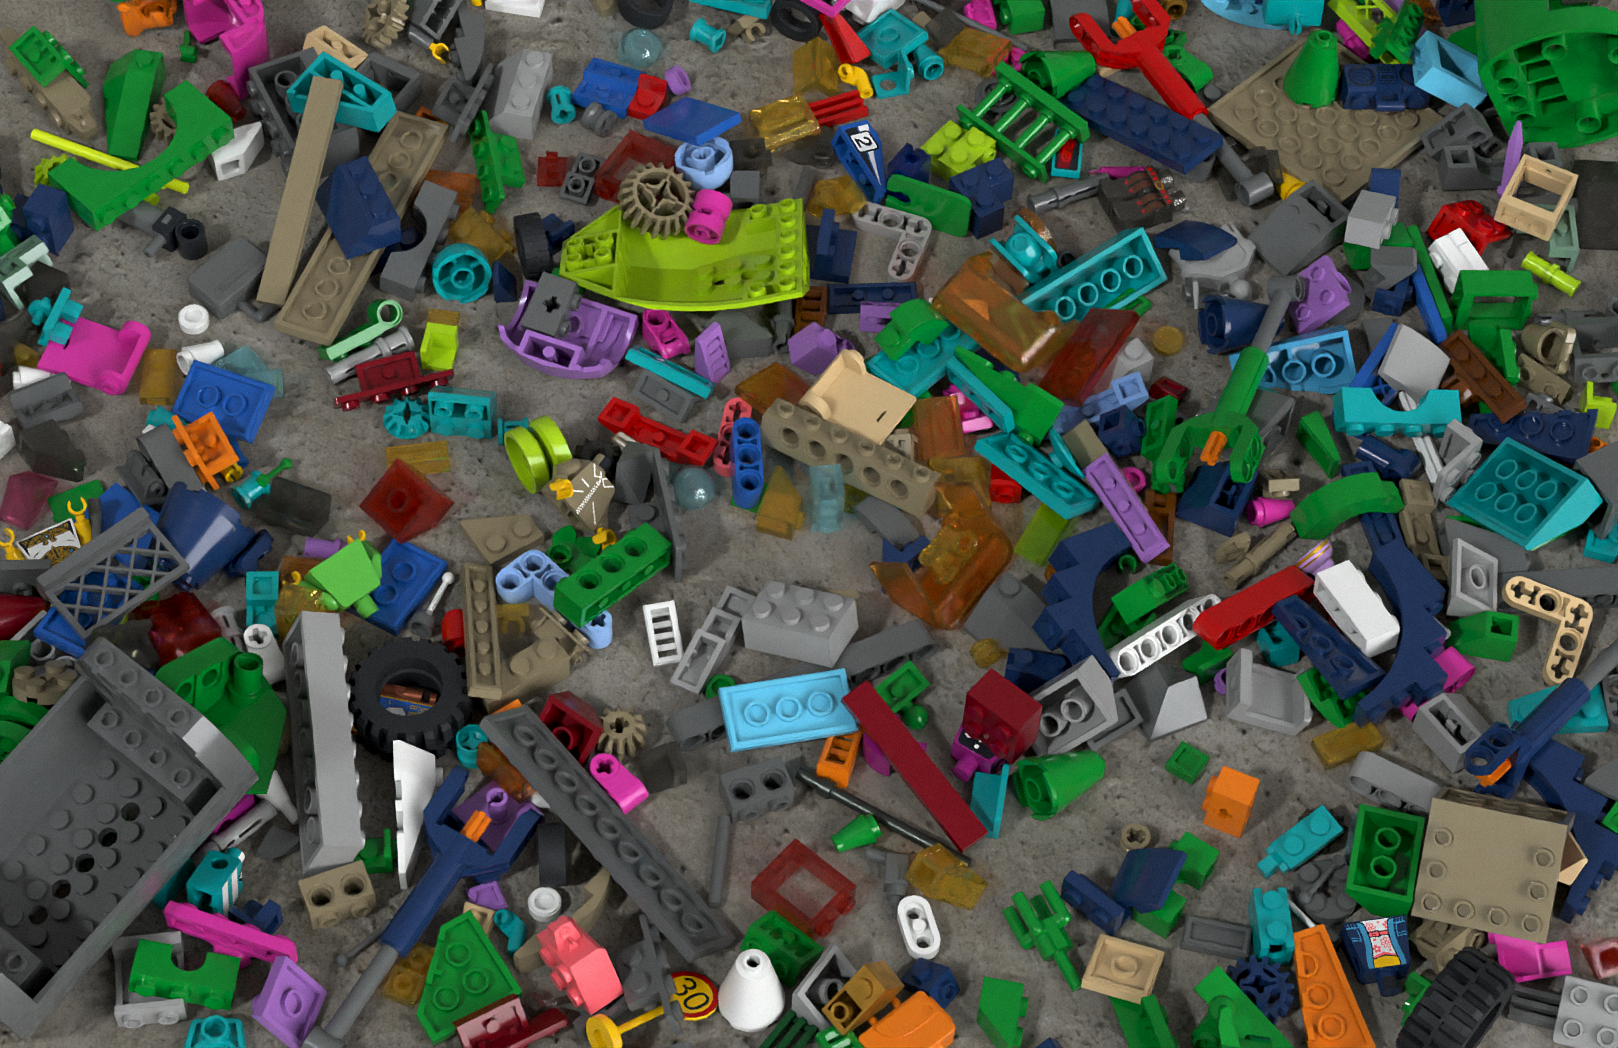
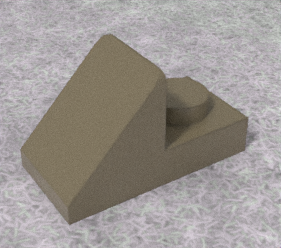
(1277, 484)

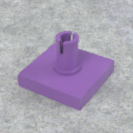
(499, 807)
(288, 1002)

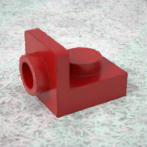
(648, 98)
(1003, 487)

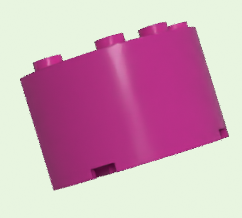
(240, 31)

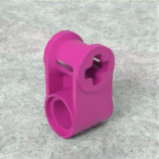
(663, 334)
(617, 782)

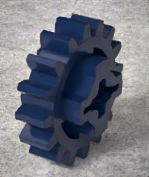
(1264, 986)

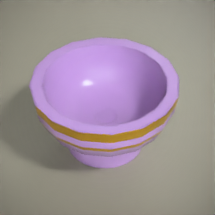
(1316, 559)

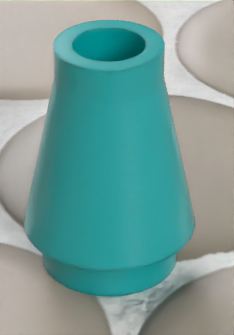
(928, 62)

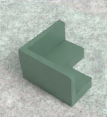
(1564, 238)
(16, 267)

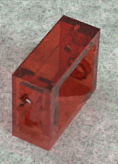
(637, 148)
(781, 868)

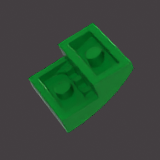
(1326, 700)

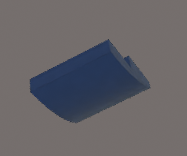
(1195, 240)
(1146, 878)

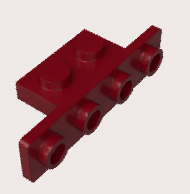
(388, 377)
(506, 1025)

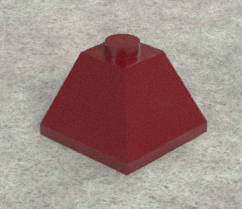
(573, 724)

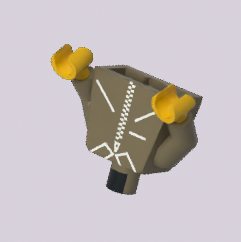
(583, 496)

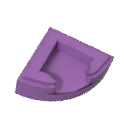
(487, 896)

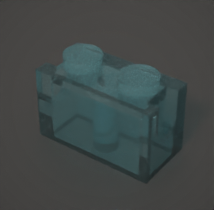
(824, 507)

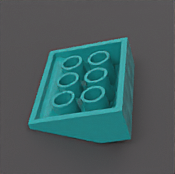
(1525, 496)

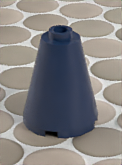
(1230, 322)

